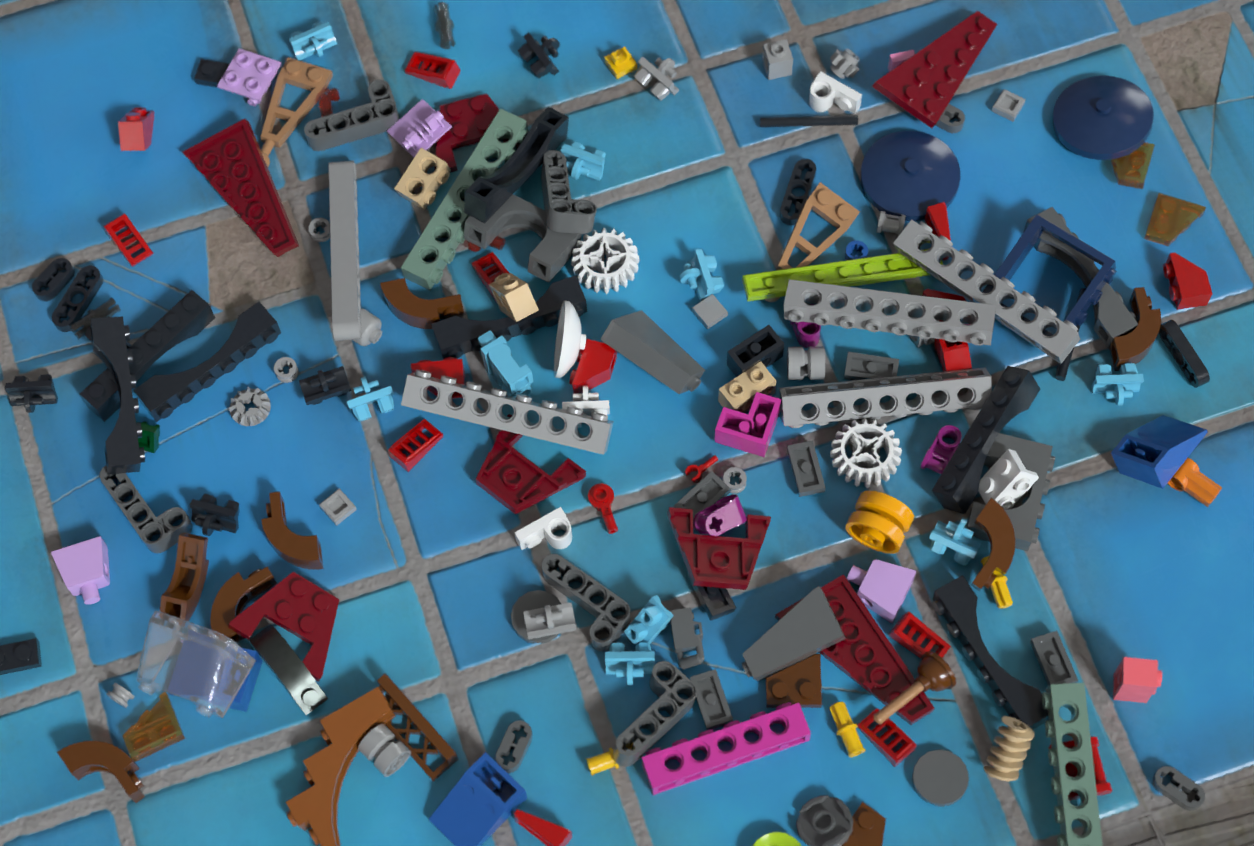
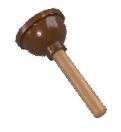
(933, 675)

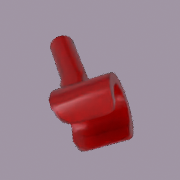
(700, 469)

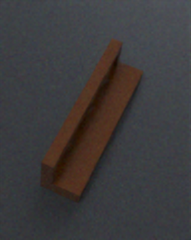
(423, 728)

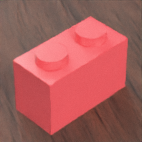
(1136, 680)

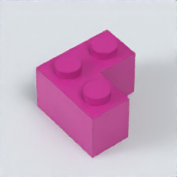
(752, 430)

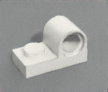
(833, 92)
(543, 528)

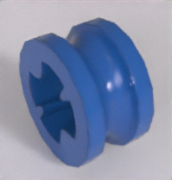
(856, 245)

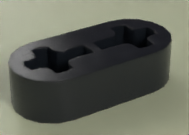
(53, 279)

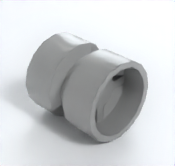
(806, 363)
(382, 748)

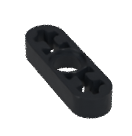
(795, 181)
(77, 287)
(1184, 353)

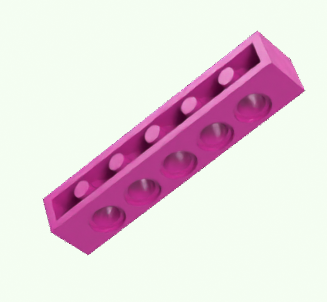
(690, 770)

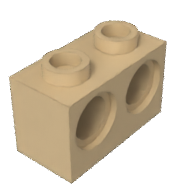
(417, 176)
(513, 296)
(740, 391)

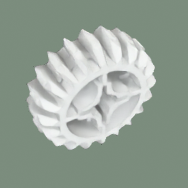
(587, 261)
(856, 436)

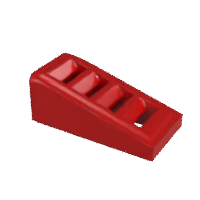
(445, 77)
(937, 220)
(118, 224)
(484, 275)
(409, 462)
(925, 632)
(893, 757)
(543, 830)

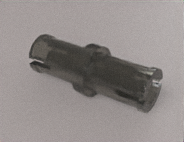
(444, 25)
(100, 312)

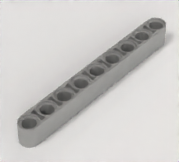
(344, 251)

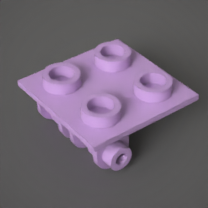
(249, 75)
(419, 128)

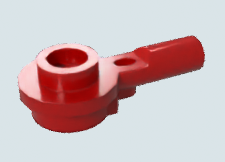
(602, 497)

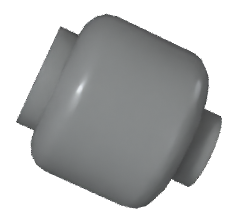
(371, 328)

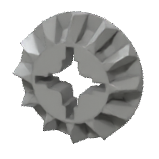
(254, 415)

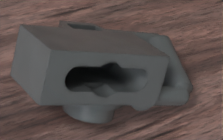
(685, 639)

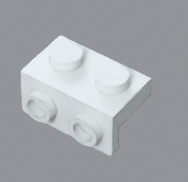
(1006, 480)

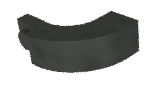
(288, 669)

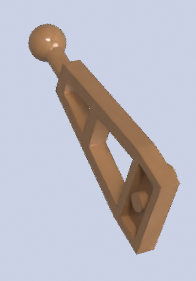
(302, 76)
(829, 207)

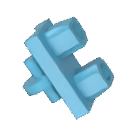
(312, 41)
(583, 162)
(698, 275)
(1117, 386)
(360, 404)
(956, 538)
(649, 622)
(629, 663)

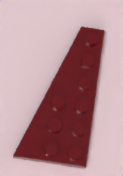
(933, 75)
(240, 175)
(867, 652)

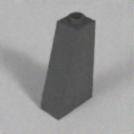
(653, 351)
(794, 637)

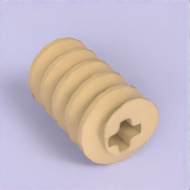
(1011, 750)

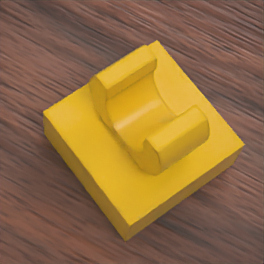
(620, 62)

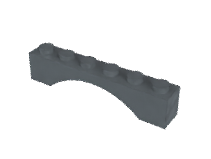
(1110, 313)

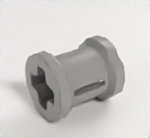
(891, 223)

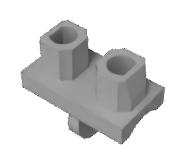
(648, 72)
(549, 620)

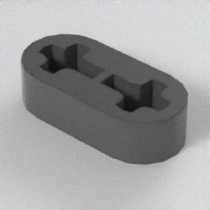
(949, 114)
(519, 749)
(1174, 793)

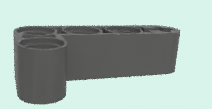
(323, 132)
(561, 211)
(151, 524)
(582, 597)
(651, 719)

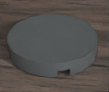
(530, 601)
(940, 778)
(824, 822)

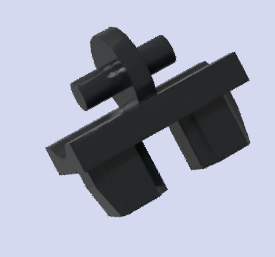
(544, 63)
(325, 385)
(31, 393)
(214, 517)

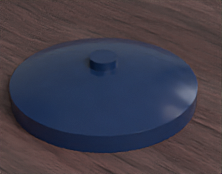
(1103, 117)
(909, 174)

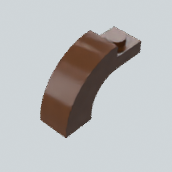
(418, 311)
(1138, 343)
(1002, 543)
(293, 548)
(188, 577)
(234, 597)
(100, 756)

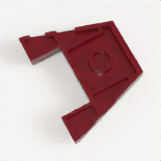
(469, 123)
(517, 480)
(718, 559)
(299, 609)

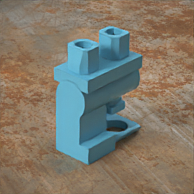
(505, 370)

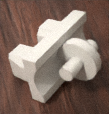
(586, 402)

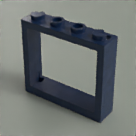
(1025, 244)

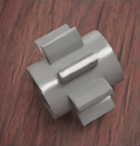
(844, 63)

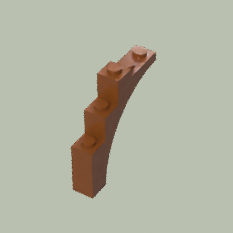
(327, 768)

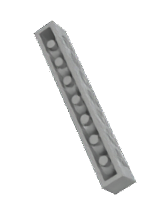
(901, 306)
(1055, 346)
(872, 390)
(416, 397)

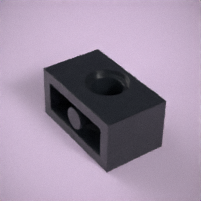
(761, 346)

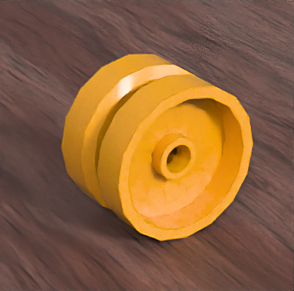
(879, 522)

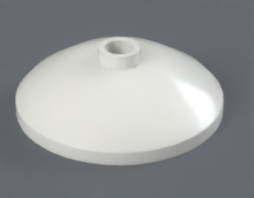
(568, 340)

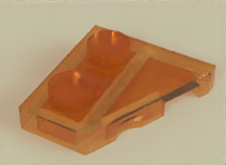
(1134, 167)
(1171, 218)
(154, 730)

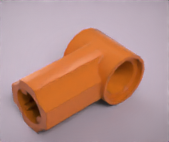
(1195, 483)

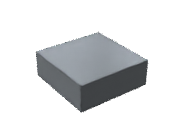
(1008, 105)
(710, 311)
(337, 507)

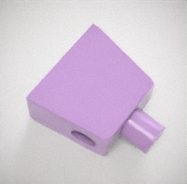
(84, 568)
(883, 587)

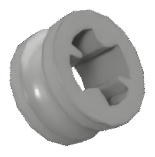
(316, 223)
(278, 369)
(735, 471)
(120, 695)

